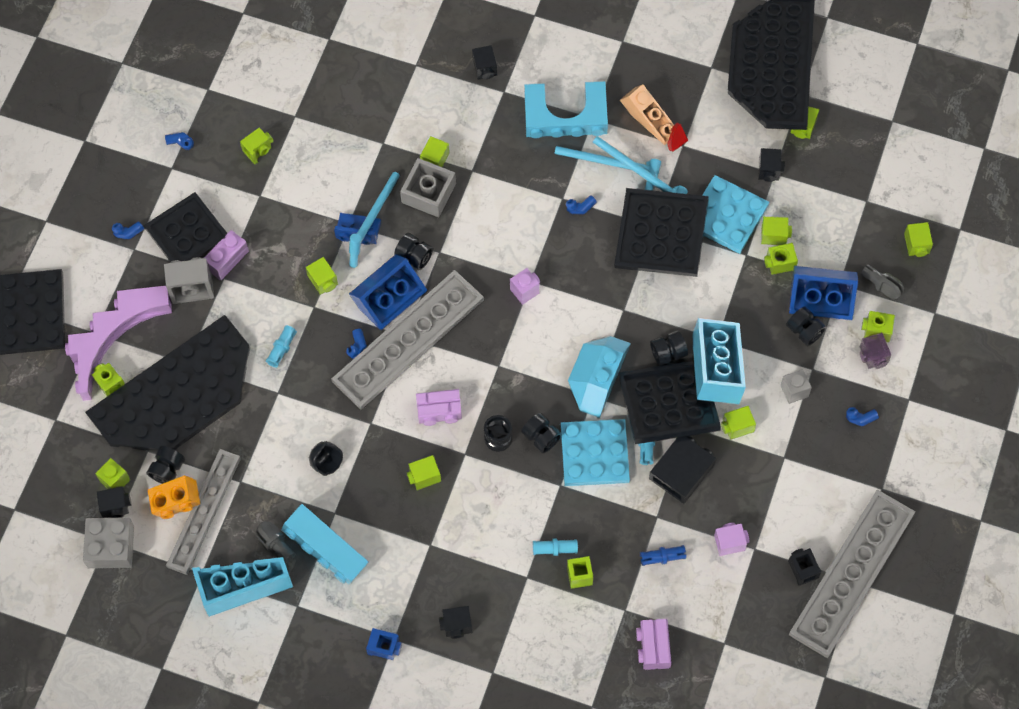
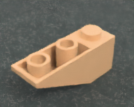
(648, 113)

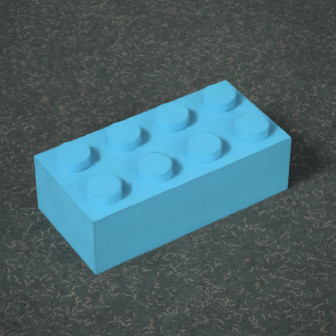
(718, 361)

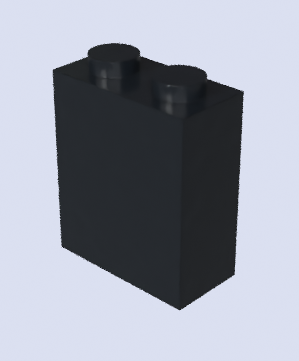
(682, 468)

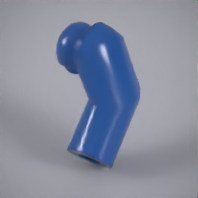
(181, 139)
(580, 208)
(125, 232)
(359, 345)
(861, 419)

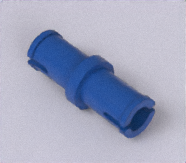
(663, 555)

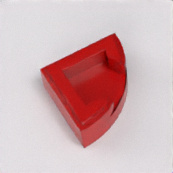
(677, 137)

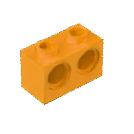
(173, 493)

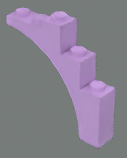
(130, 309)

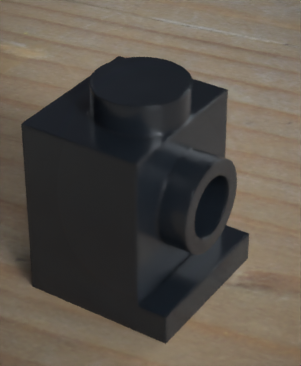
(806, 558)

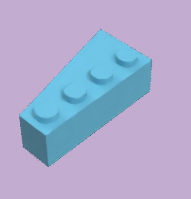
(324, 544)
(240, 583)

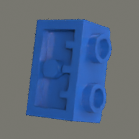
(350, 224)

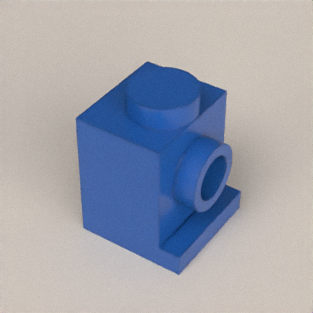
(378, 639)

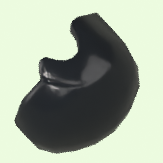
(325, 458)

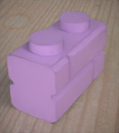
(226, 254)
(439, 407)
(655, 644)

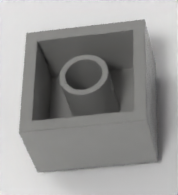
(428, 187)
(188, 280)
(108, 543)

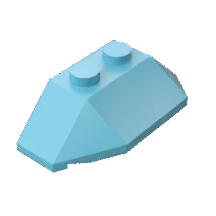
(596, 373)

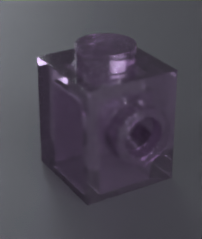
(875, 351)

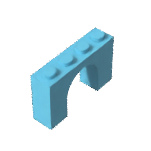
(542, 122)

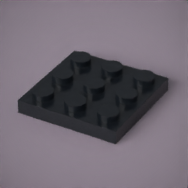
(186, 230)

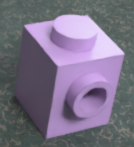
(525, 285)
(731, 539)

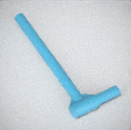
(652, 166)
(637, 168)
(356, 239)

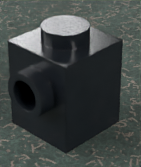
(484, 62)
(770, 164)
(113, 502)
(456, 622)

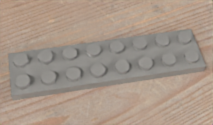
(407, 339)
(851, 573)

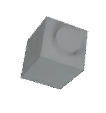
(795, 386)

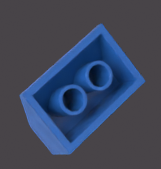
(388, 291)
(824, 292)

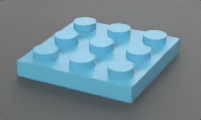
(732, 214)
(595, 452)

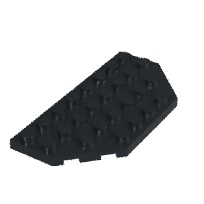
(773, 63)
(177, 392)

